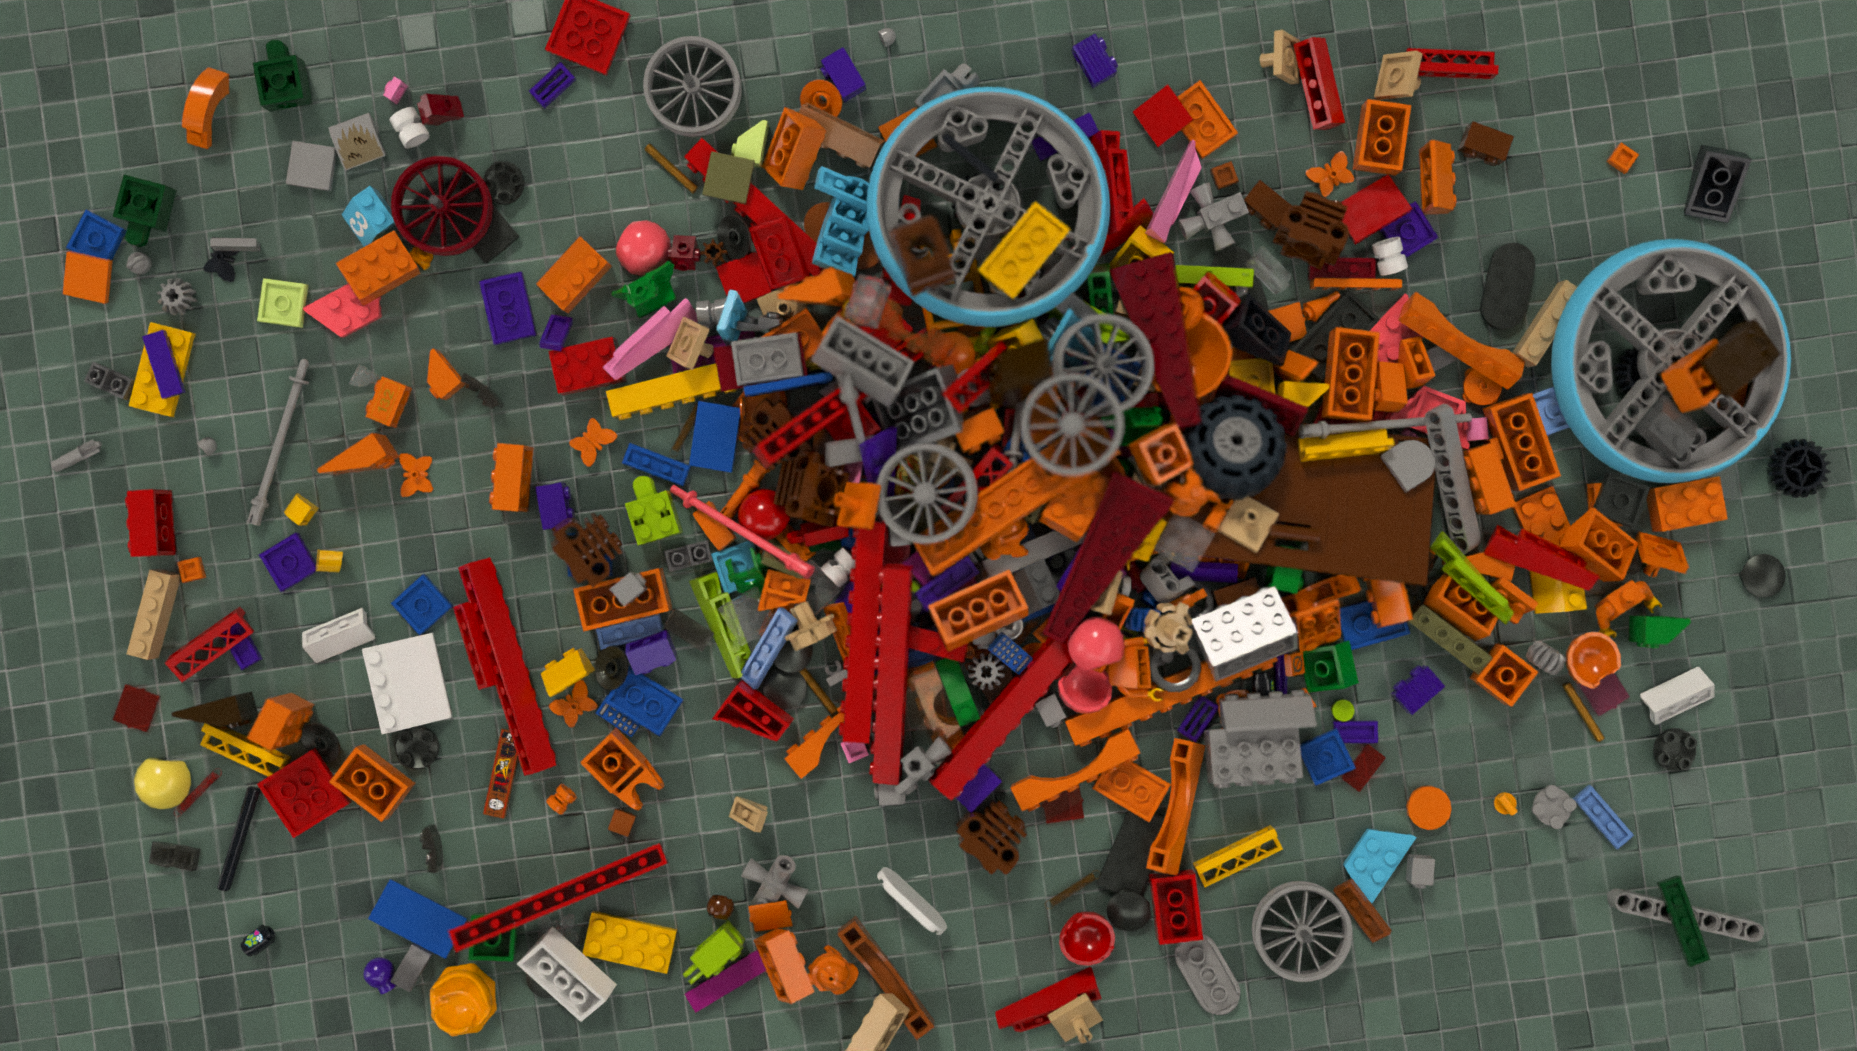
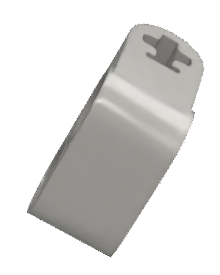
(1162, 581)

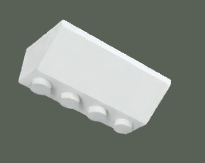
(567, 974)

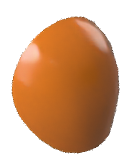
(1209, 355)

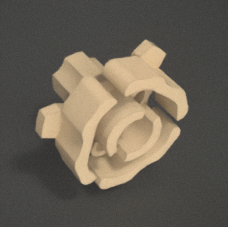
(946, 463)
(810, 628)
(1169, 628)

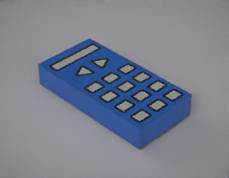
(1010, 653)
(617, 719)

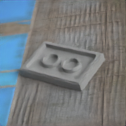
(767, 359)

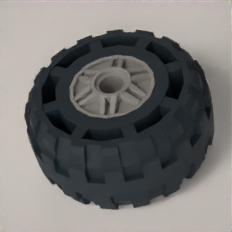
(1236, 447)

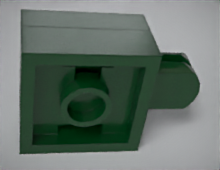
(281, 79)
(144, 207)

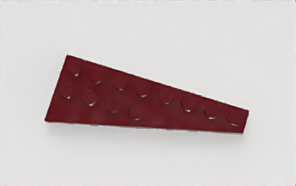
(1156, 309)
(1117, 531)

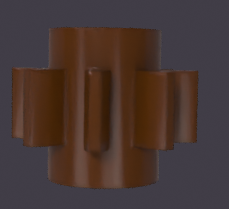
(709, 249)

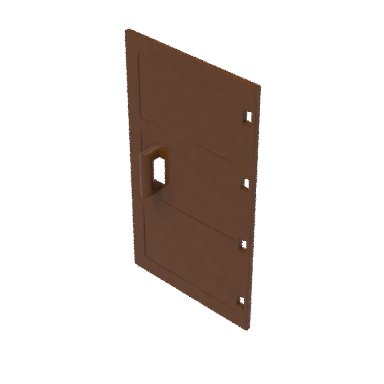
(1355, 515)

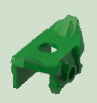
(649, 291)
(1138, 422)
(757, 572)

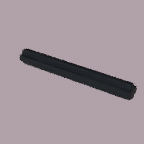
(238, 838)

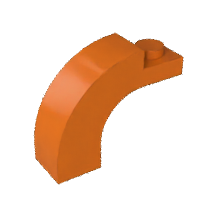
(200, 105)
(1320, 593)

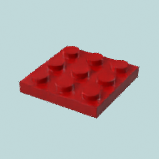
(588, 33)
(303, 793)

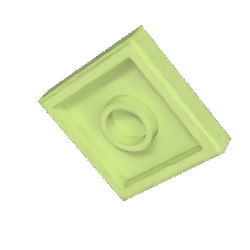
(282, 303)

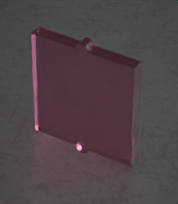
(1605, 695)

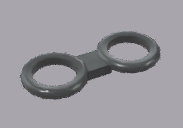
(1192, 654)

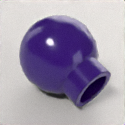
(379, 974)

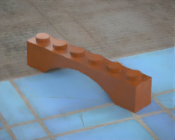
(886, 975)

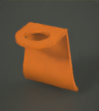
(748, 405)

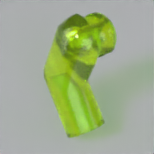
(982, 339)

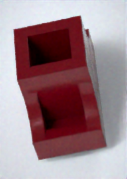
(438, 109)

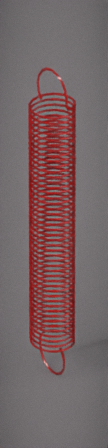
(200, 794)

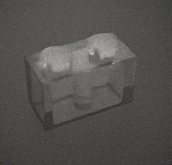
(867, 301)

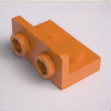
(1516, 598)

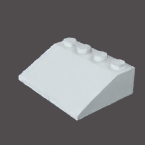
(407, 683)

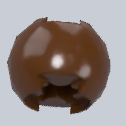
(720, 907)

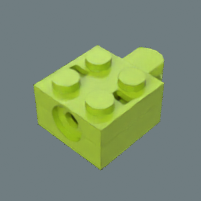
(650, 512)
(715, 952)

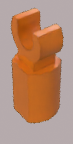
(1217, 515)
(1190, 599)

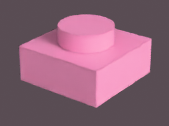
(394, 90)
(854, 751)

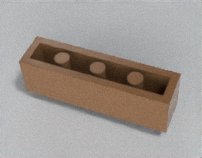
(845, 137)

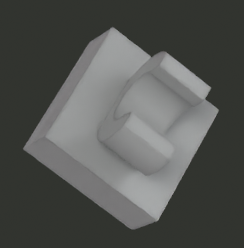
(836, 676)

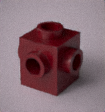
(684, 252)

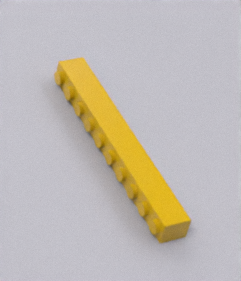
(668, 390)

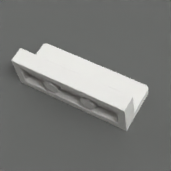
(337, 635)
(1678, 695)

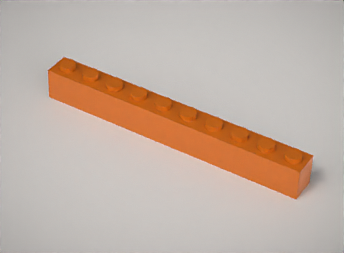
(1122, 710)

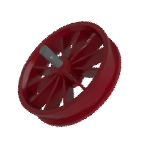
(441, 205)

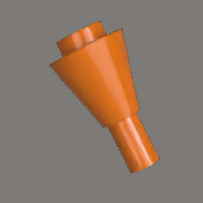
(1314, 309)

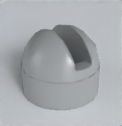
(887, 36)
(208, 445)

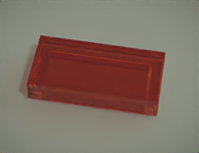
(1366, 765)

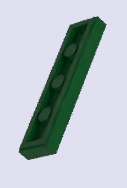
(1683, 921)

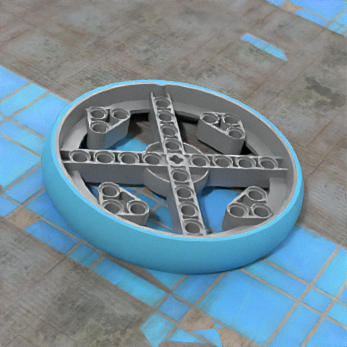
(975, 107)
(1572, 348)

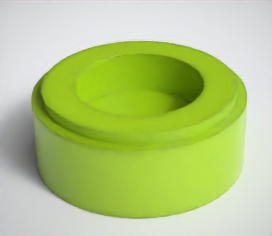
(1342, 710)

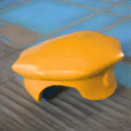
(463, 999)

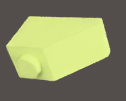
(752, 143)

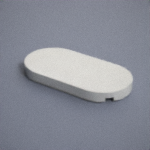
(911, 901)

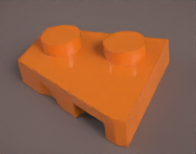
(782, 590)

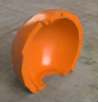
(1592, 658)

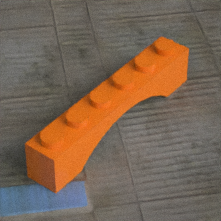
(1426, 319)
(807, 754)
(1185, 770)
(1035, 789)

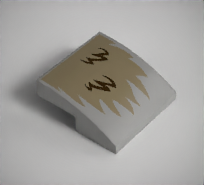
(357, 141)

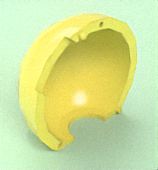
(162, 782)

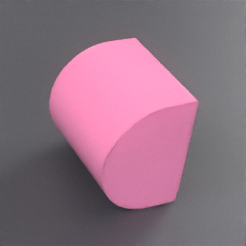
(1477, 429)

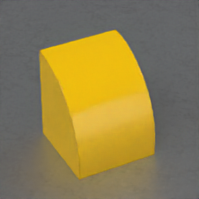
(300, 510)
(329, 560)

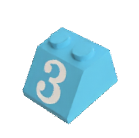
(369, 216)

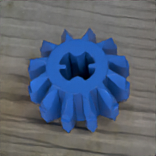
(1136, 618)

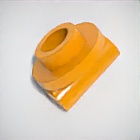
(422, 258)
(1505, 803)

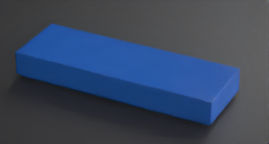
(656, 464)

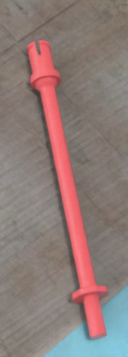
(791, 561)

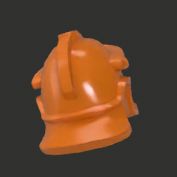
(1189, 494)
(1007, 542)
(835, 966)

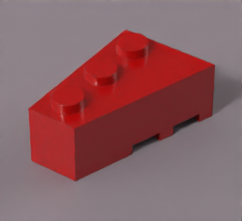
(753, 712)

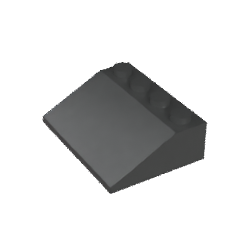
(922, 410)

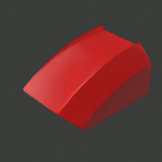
(1216, 297)

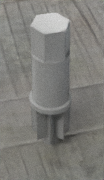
(80, 453)

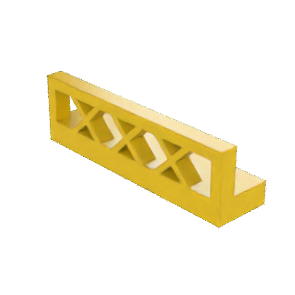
(1344, 445)
(247, 746)
(1235, 851)

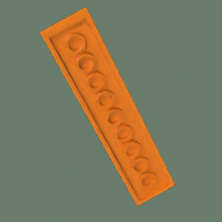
(1012, 499)

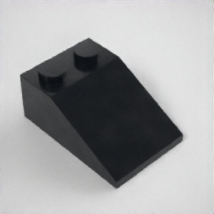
(1716, 183)
(1257, 331)

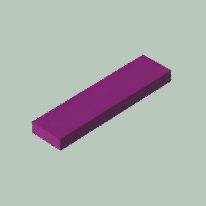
(725, 981)

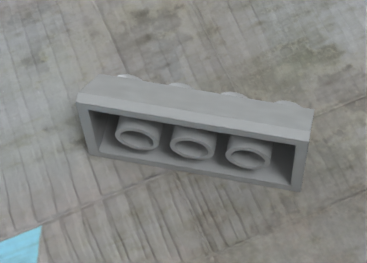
(873, 365)
(1267, 712)

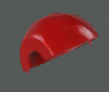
(761, 514)
(1087, 938)

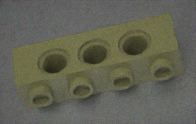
(1449, 637)

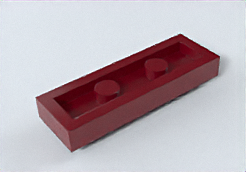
(1345, 268)

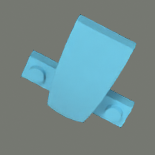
(845, 221)

